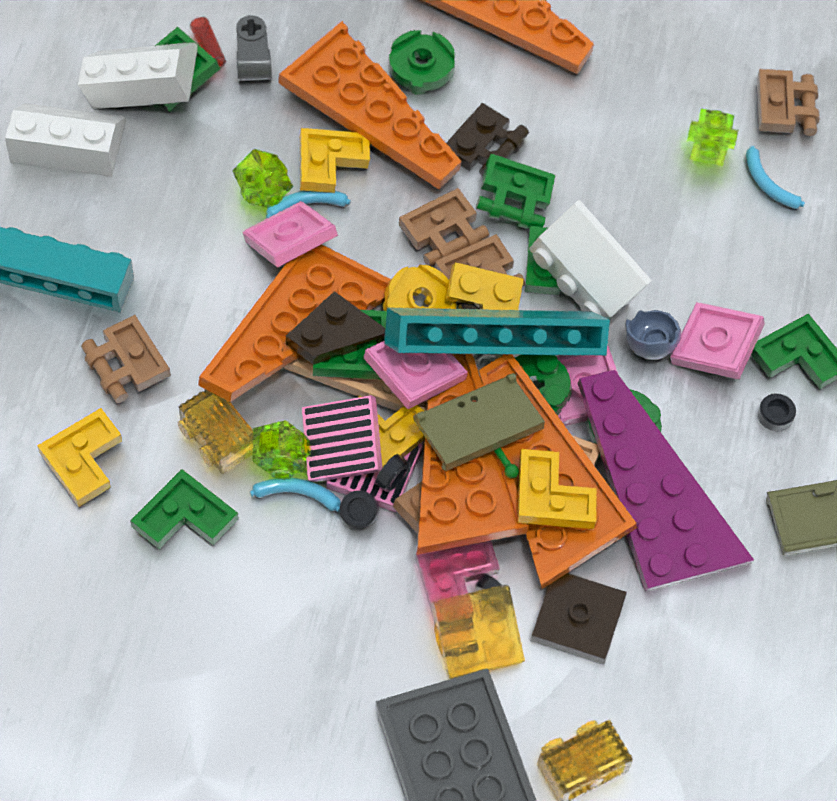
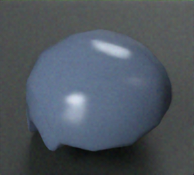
(653, 334)

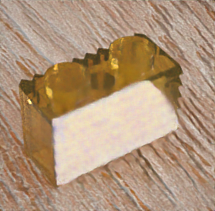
(218, 429)
(584, 760)

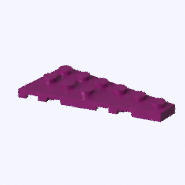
(677, 524)

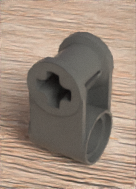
(253, 50)

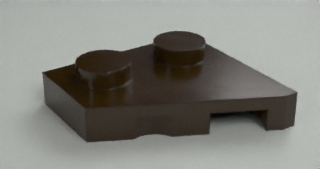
(333, 330)

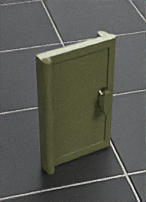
(470, 429)
(803, 520)

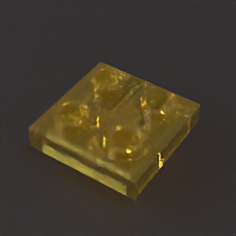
(477, 631)

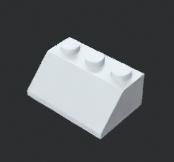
(138, 75)
(64, 139)
(589, 263)

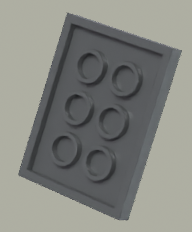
(454, 742)

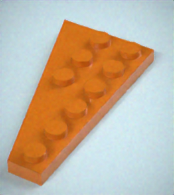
(527, 25)
(364, 99)
(259, 341)
(468, 501)
(559, 548)

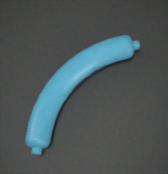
(766, 184)
(309, 197)
(299, 486)

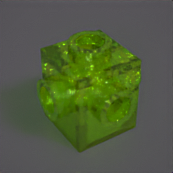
(712, 136)
(262, 178)
(280, 449)

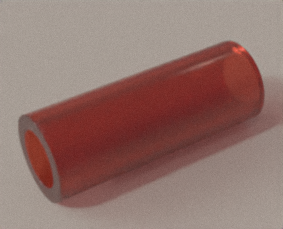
(206, 39)

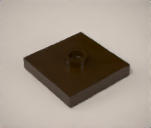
(579, 617)

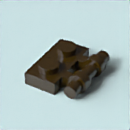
(480, 133)

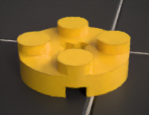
(418, 280)

